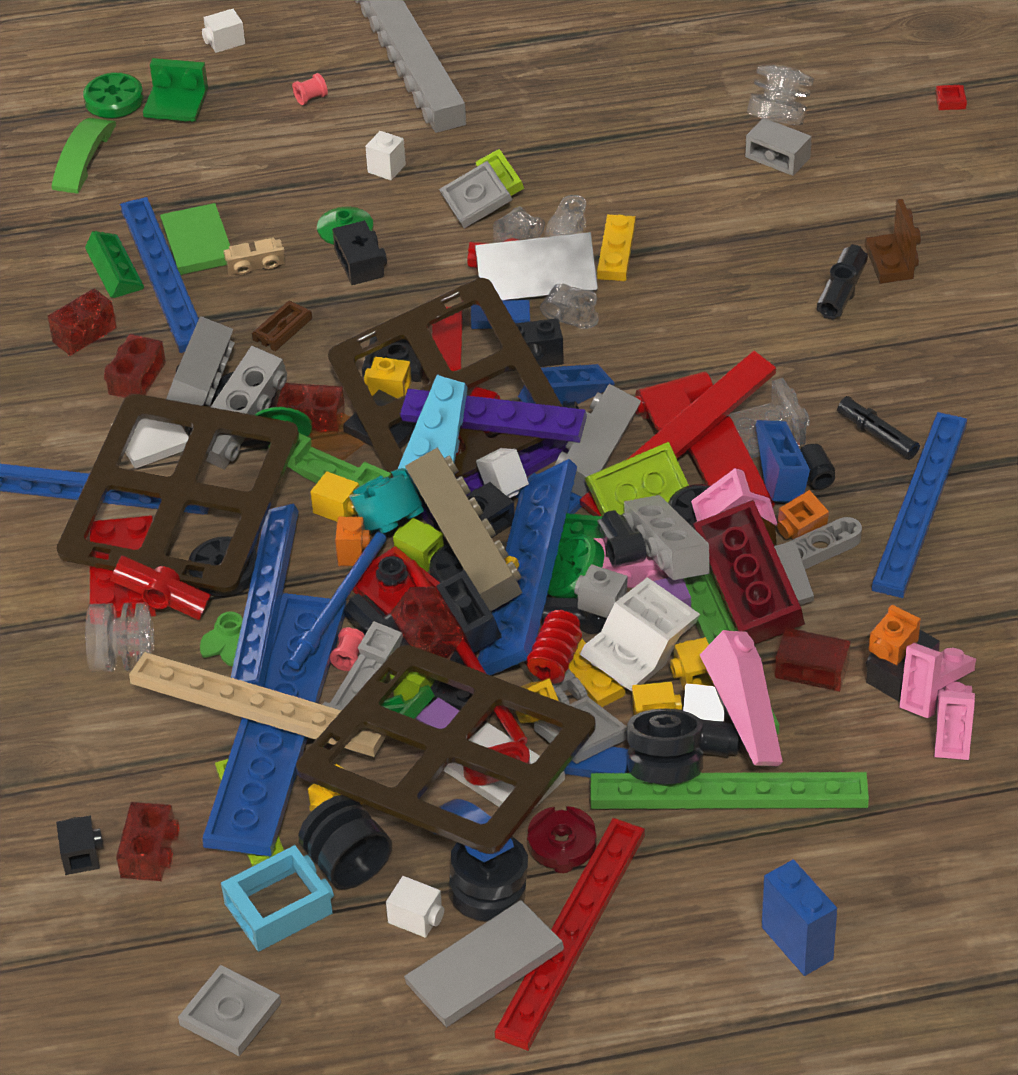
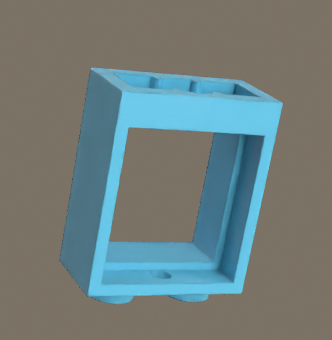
(288, 920)

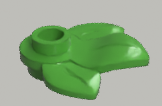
(223, 638)

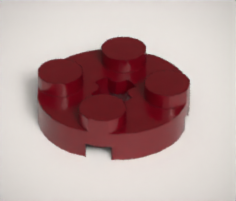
(561, 854)

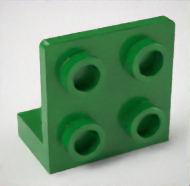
(176, 90)

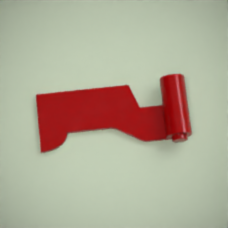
(717, 450)

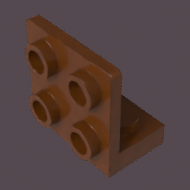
(895, 254)

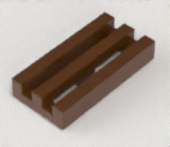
(286, 327)

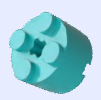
(386, 501)

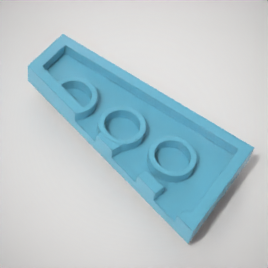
(438, 422)

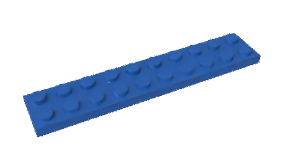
(265, 757)

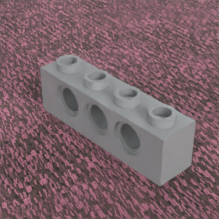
(239, 392)
(668, 537)

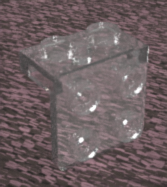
(783, 407)

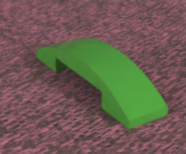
(77, 153)
(314, 463)

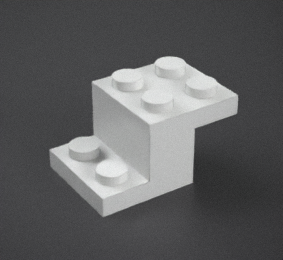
(639, 634)

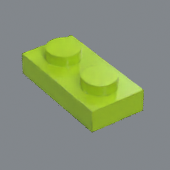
(504, 171)

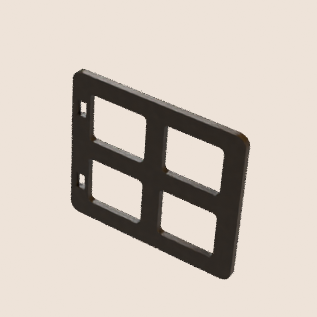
(414, 328)
(180, 489)
(447, 747)

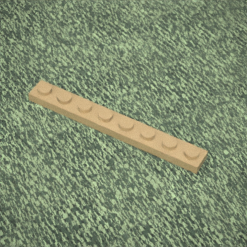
(245, 700)

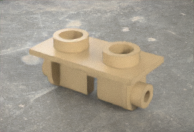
(241, 260)

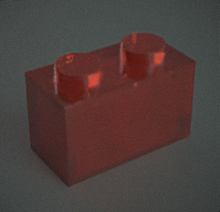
(812, 659)

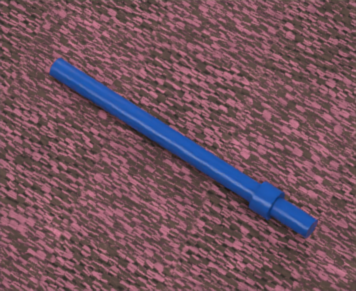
(311, 639)

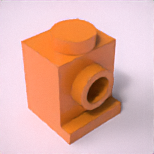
(801, 516)
(350, 540)
(894, 634)

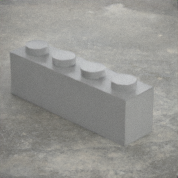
(202, 363)
(601, 435)

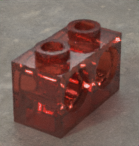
(82, 321)
(135, 366)
(319, 402)
(427, 621)
(147, 841)

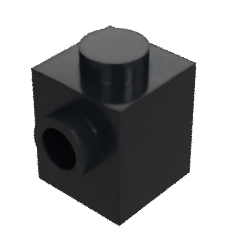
(79, 844)

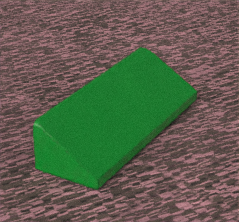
(113, 264)

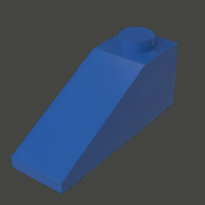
(573, 382)
(781, 460)

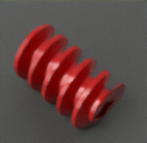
(555, 646)

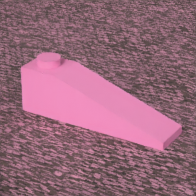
(743, 689)

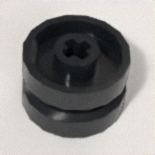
(665, 746)
(487, 887)

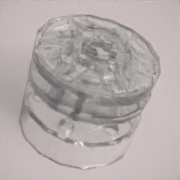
(780, 94)
(117, 637)

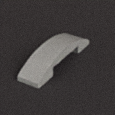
(374, 651)

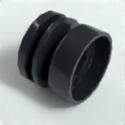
(345, 842)

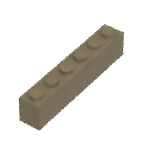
(463, 528)

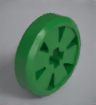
(113, 95)
(572, 561)

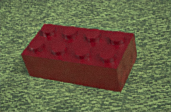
(750, 573)

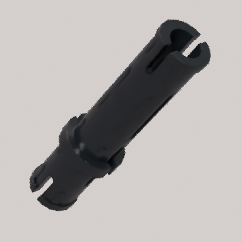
(869, 421)

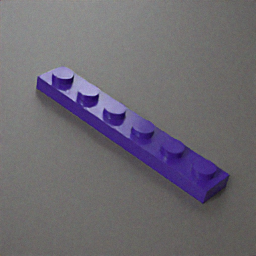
(508, 416)

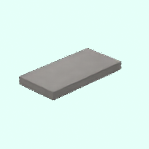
(484, 963)

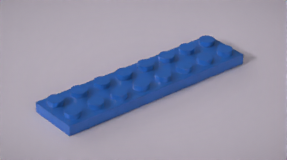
(535, 544)

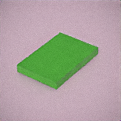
(196, 238)

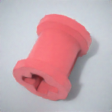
(310, 89)
(347, 649)

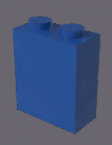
(799, 917)

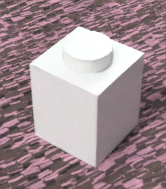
(223, 30)
(385, 155)
(503, 470)
(414, 906)

